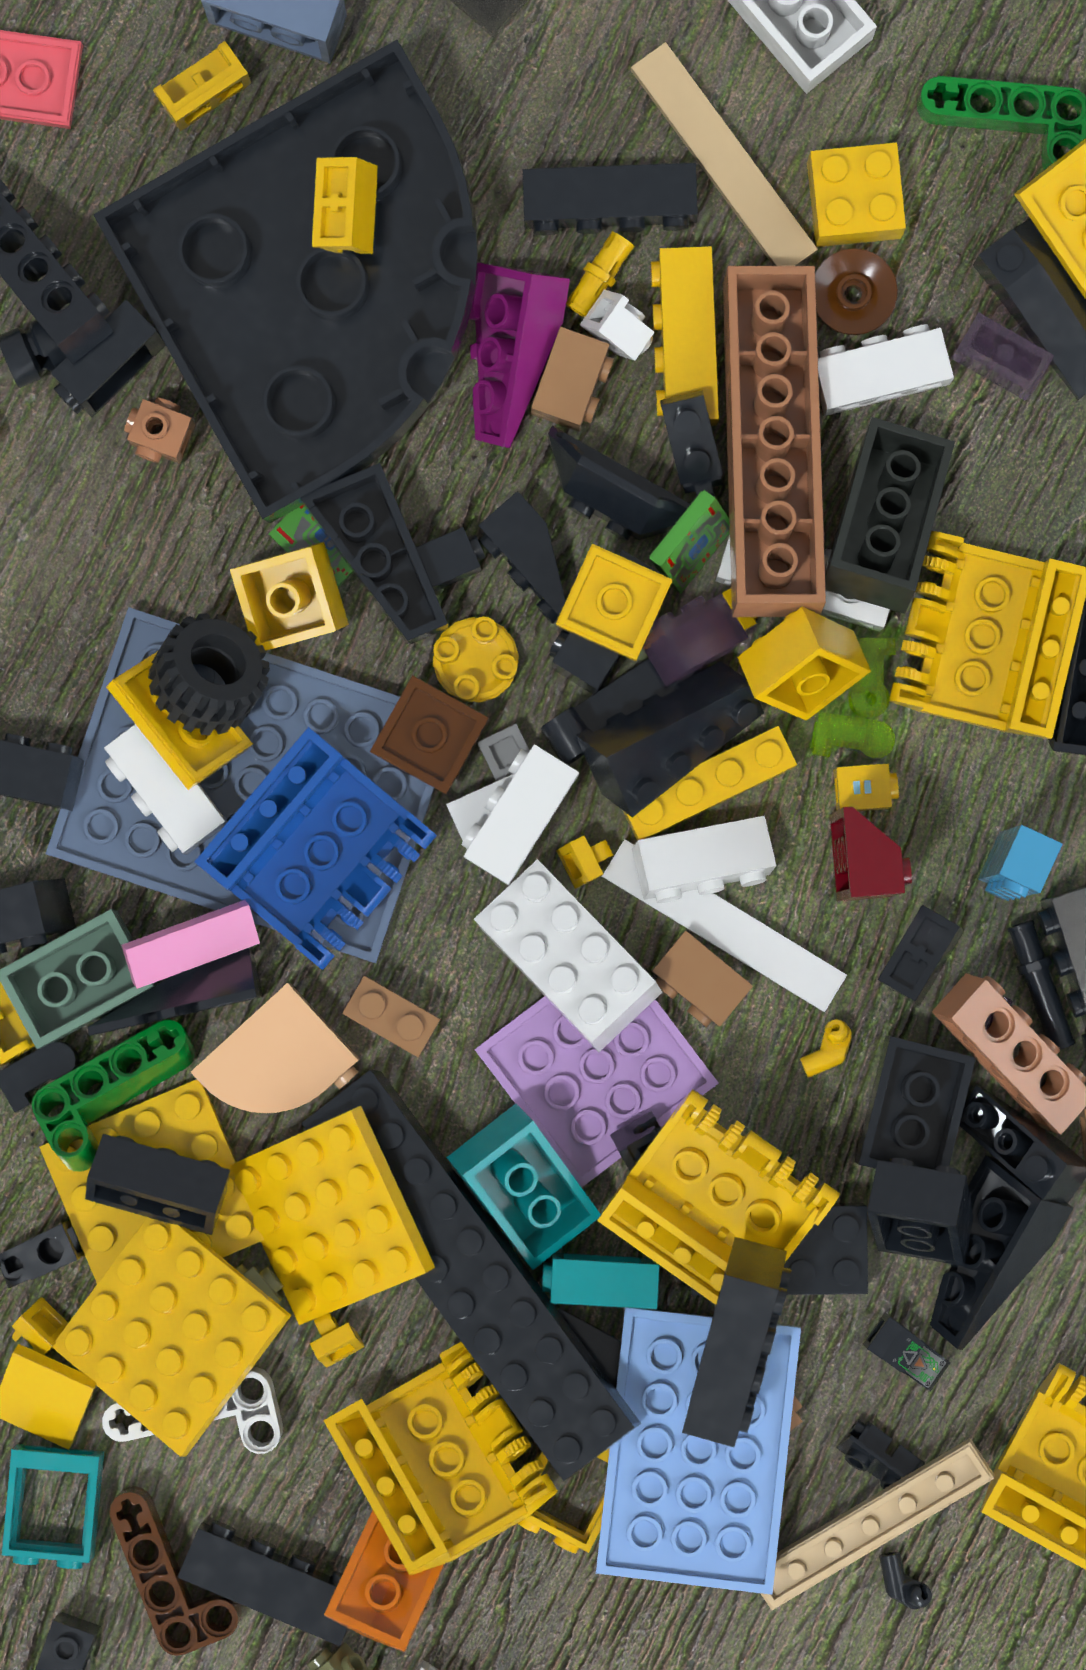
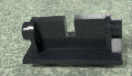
(867, 1449)

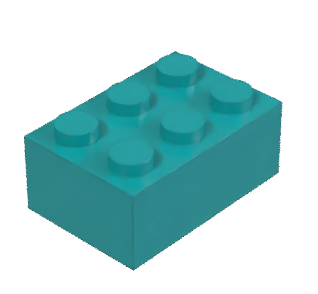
(524, 1186)

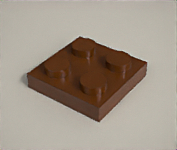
(429, 735)

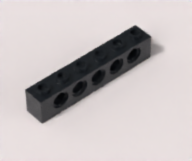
(77, 326)

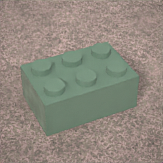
(72, 979)

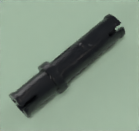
(1040, 983)

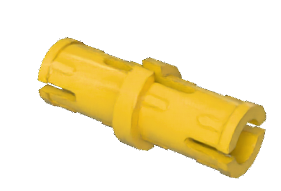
(599, 273)

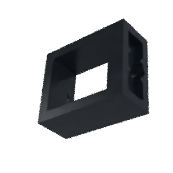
(110, 364)

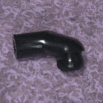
(901, 1586)

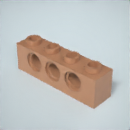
(965, 1014)

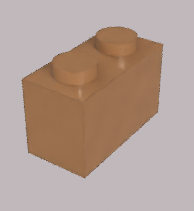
(571, 379)
(701, 980)
(391, 1016)

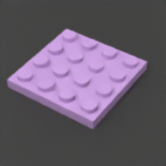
(589, 1094)

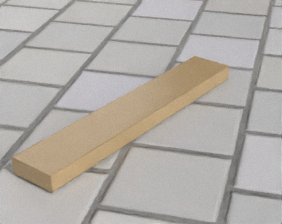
(723, 158)
(878, 1520)

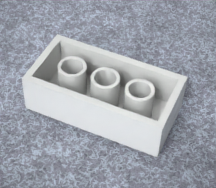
(808, 35)
(568, 955)

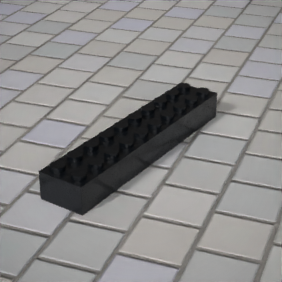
(491, 1294)

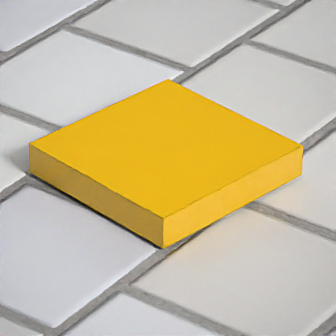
(614, 602)
(44, 1396)

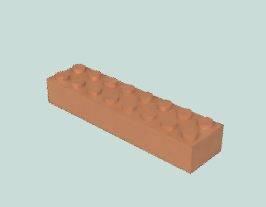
(773, 440)

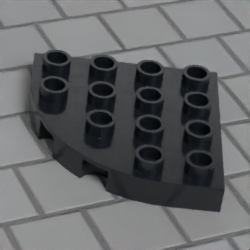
(293, 348)

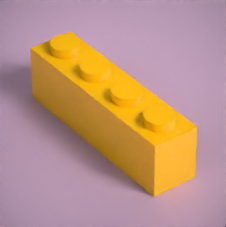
(686, 325)
(716, 782)

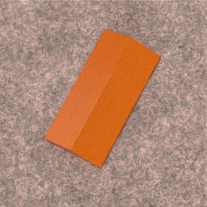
(378, 1593)

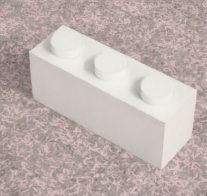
(883, 369)
(519, 813)
(185, 814)
(704, 859)

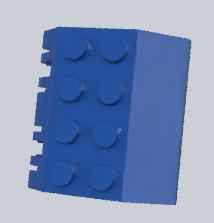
(313, 846)

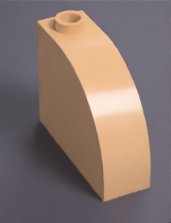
(278, 1058)

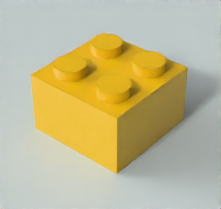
(856, 194)
(290, 596)
(803, 663)

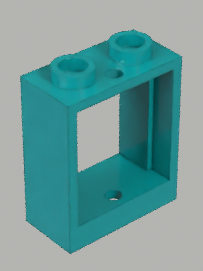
(601, 1280)
(52, 1459)

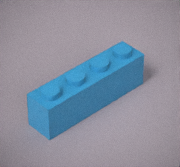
(1019, 863)

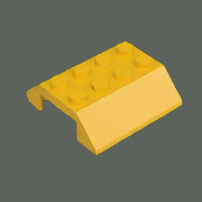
(992, 638)
(705, 1188)
(440, 1462)
(1043, 1470)

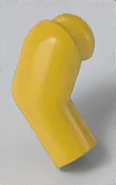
(832, 1049)

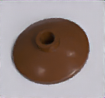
(861, 271)

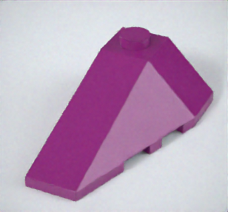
(515, 330)

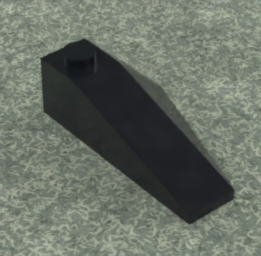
(1040, 299)
(195, 990)
(1006, 1241)

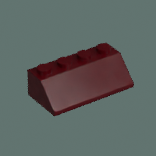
(865, 859)

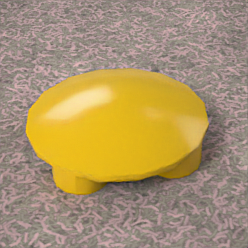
(475, 659)

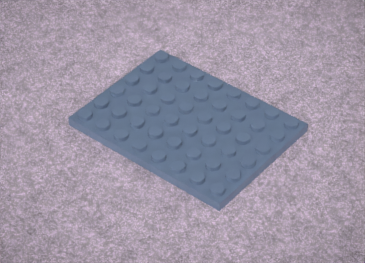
(119, 840)

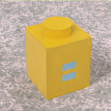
(865, 787)

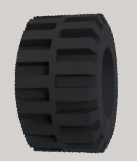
(223, 649)

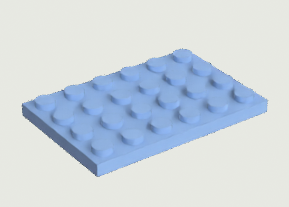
(682, 1502)

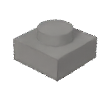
(502, 750)

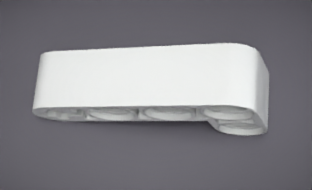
(246, 1413)

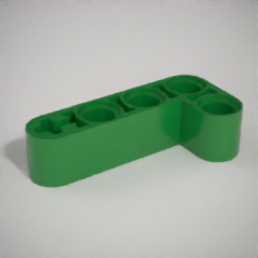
(1003, 115)
(116, 1089)

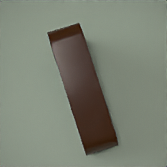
(166, 1569)

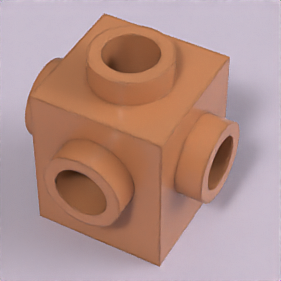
(173, 438)

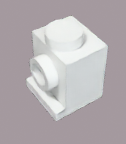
(619, 325)

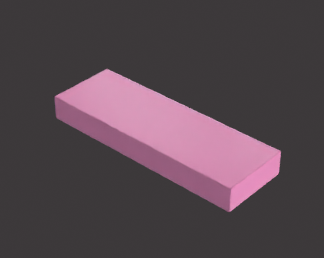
(190, 944)

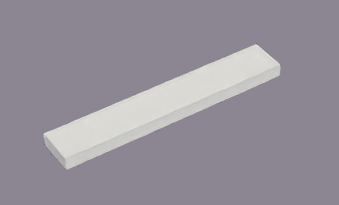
(738, 935)

